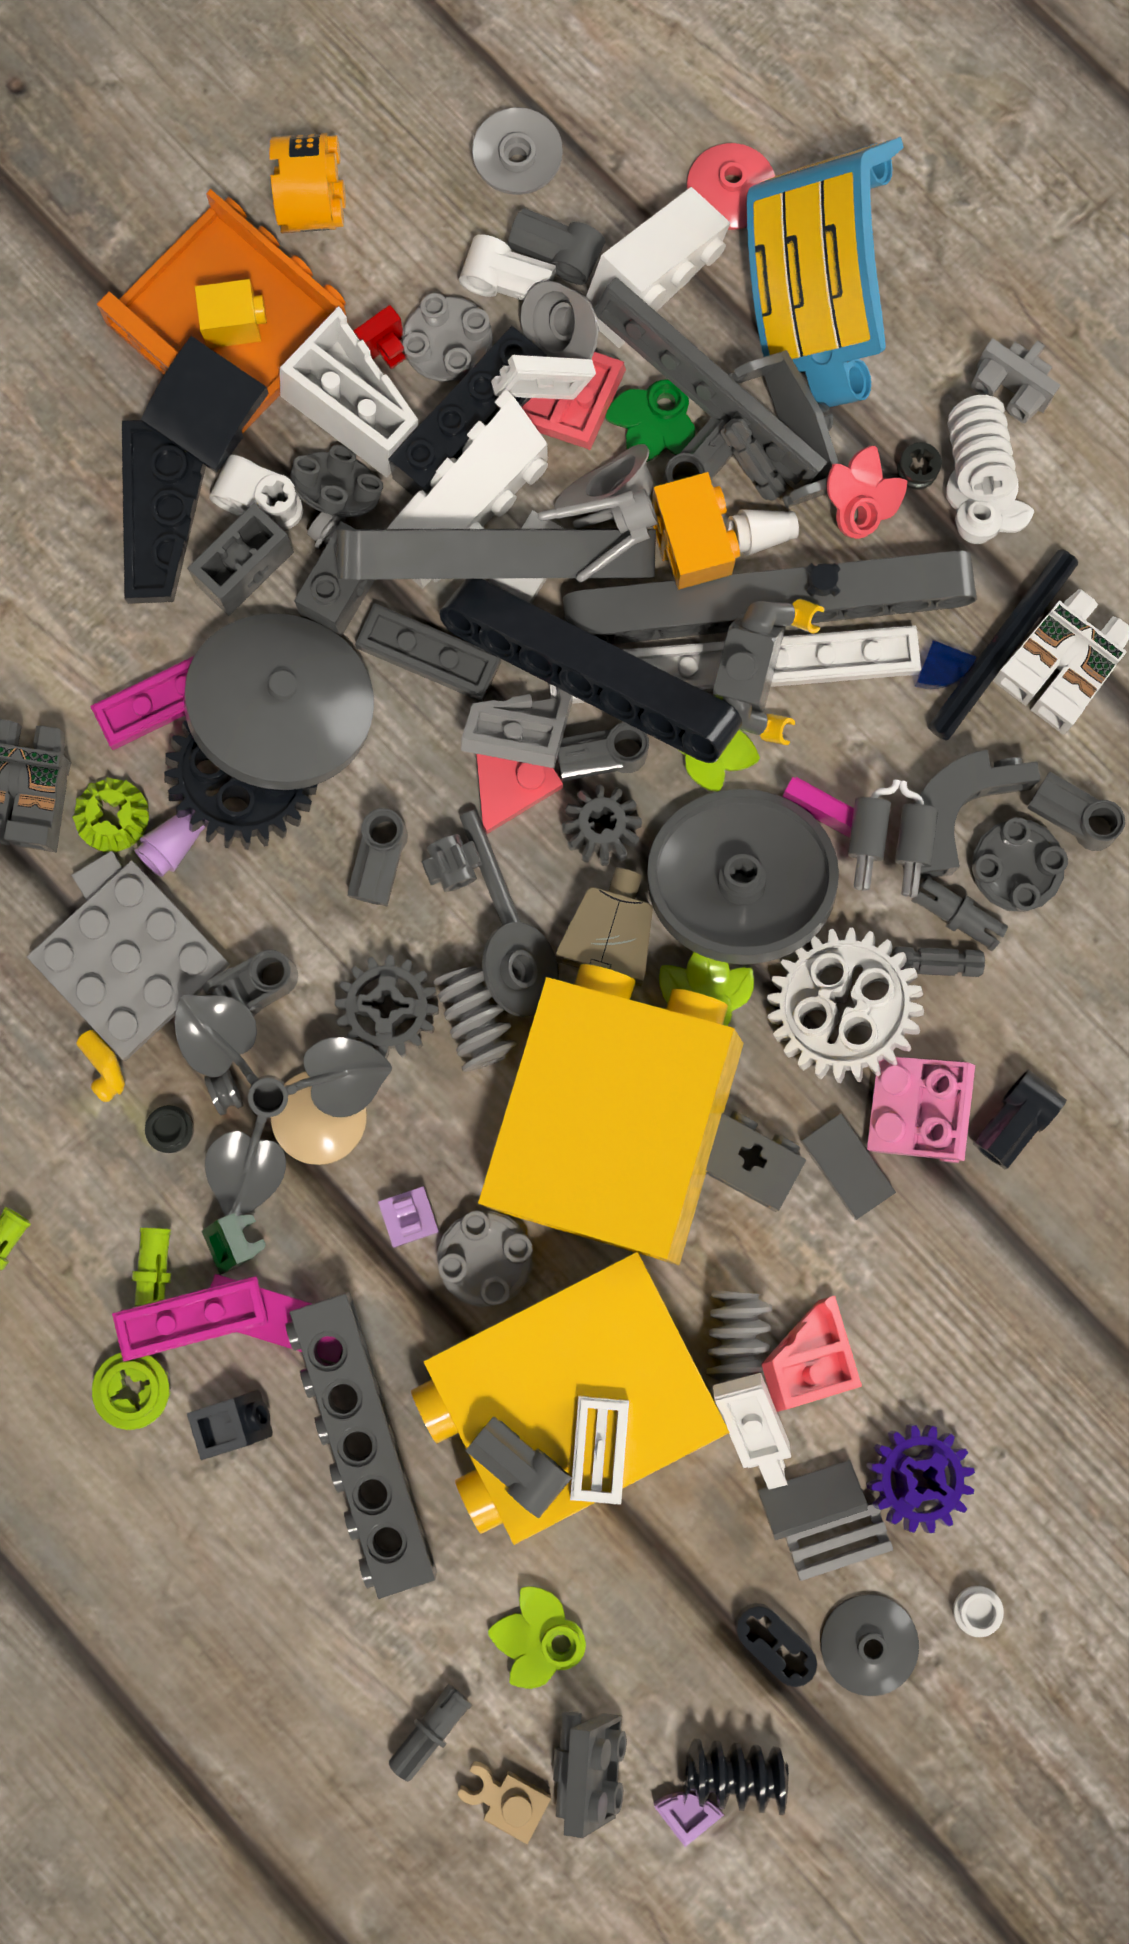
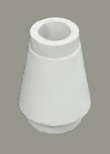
(762, 529)

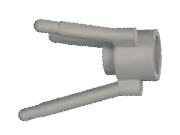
(631, 513)

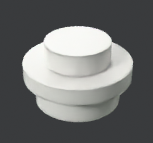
(978, 1611)

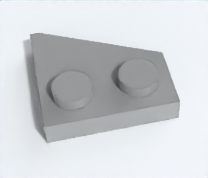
(518, 728)

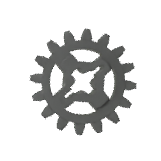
(385, 1029)

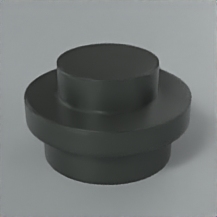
(169, 1129)

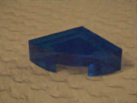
(943, 666)

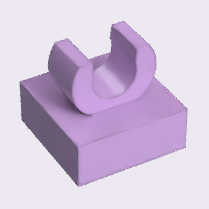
(408, 1217)

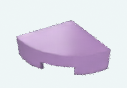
(687, 1819)

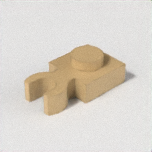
(513, 1804)

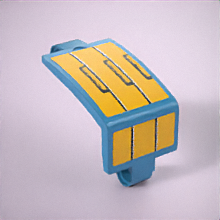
(818, 269)

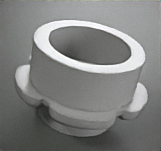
(324, 528)

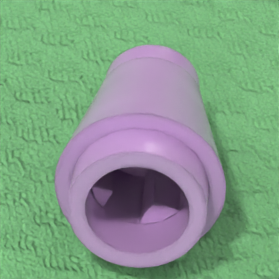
(167, 845)

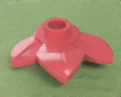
(864, 489)

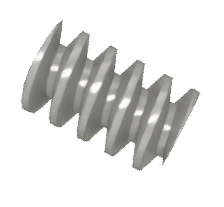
(476, 1018)
(738, 1335)

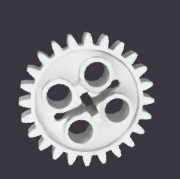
(886, 1017)

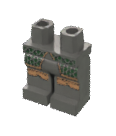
(32, 787)

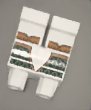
(1075, 649)

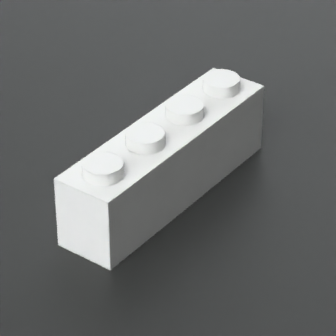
(484, 478)

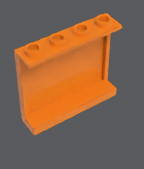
(219, 248)

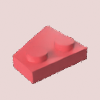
(581, 418)

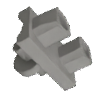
(1020, 373)

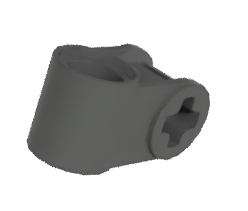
(247, 981)

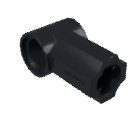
(1026, 1109)

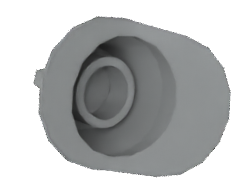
(560, 321)
(612, 479)

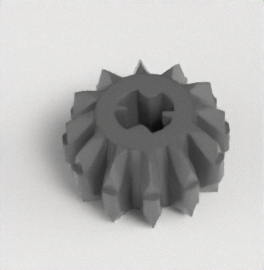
(594, 811)

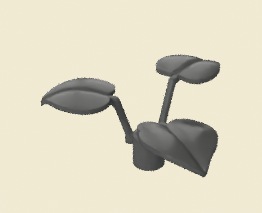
(342, 1076)

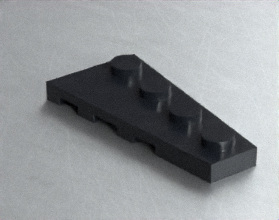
(158, 512)

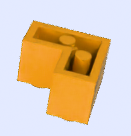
(693, 530)

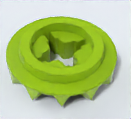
(132, 816)
(123, 1412)

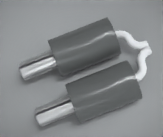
(914, 840)

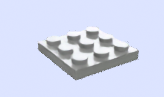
(127, 960)

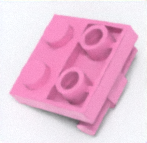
(922, 1108)

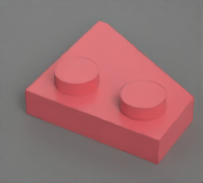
(511, 788)
(812, 1359)

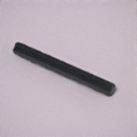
(1003, 644)

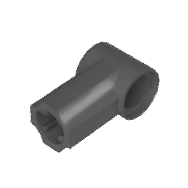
(570, 247)
(703, 454)
(596, 755)
(1071, 809)
(377, 862)
(527, 1473)

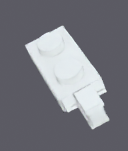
(754, 1426)

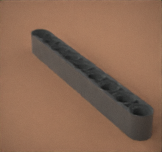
(866, 591)

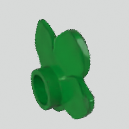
(650, 424)

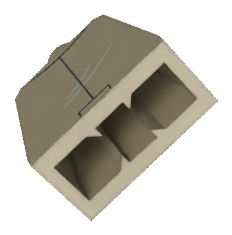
(610, 929)

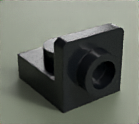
(230, 1424)

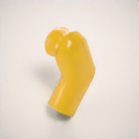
(106, 1064)

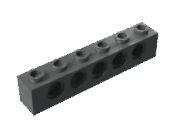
(412, 1561)

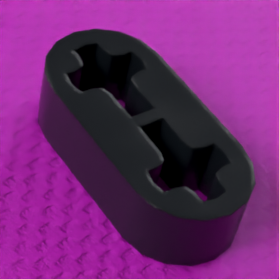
(767, 1653)

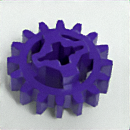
(907, 1493)

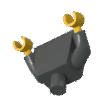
(751, 660)

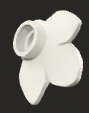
(996, 515)

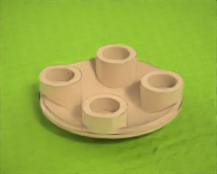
(313, 1135)

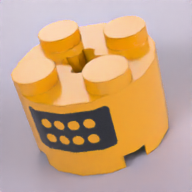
(307, 183)

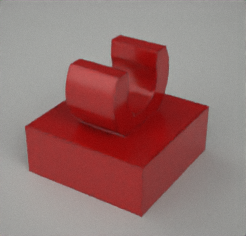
(383, 336)

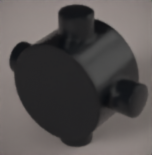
(823, 579)

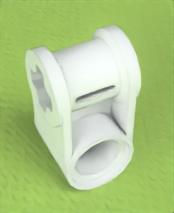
(247, 483)

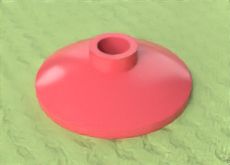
(728, 198)

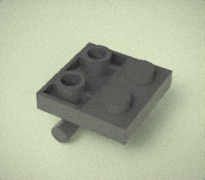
(588, 1772)

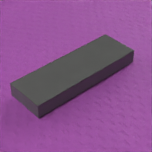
(428, 652)

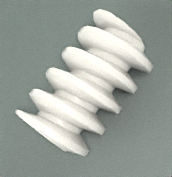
(982, 448)

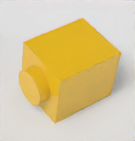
(229, 313)

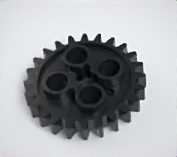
(266, 807)

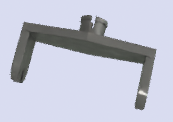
(798, 411)

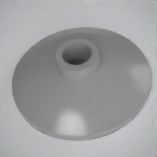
(517, 133)

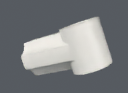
(495, 268)

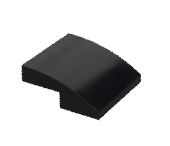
(203, 404)

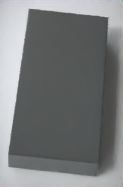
(848, 1166)
(813, 1500)

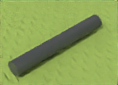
(490, 868)

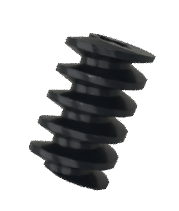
(736, 1775)

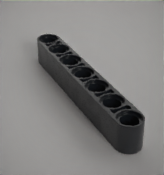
(591, 669)

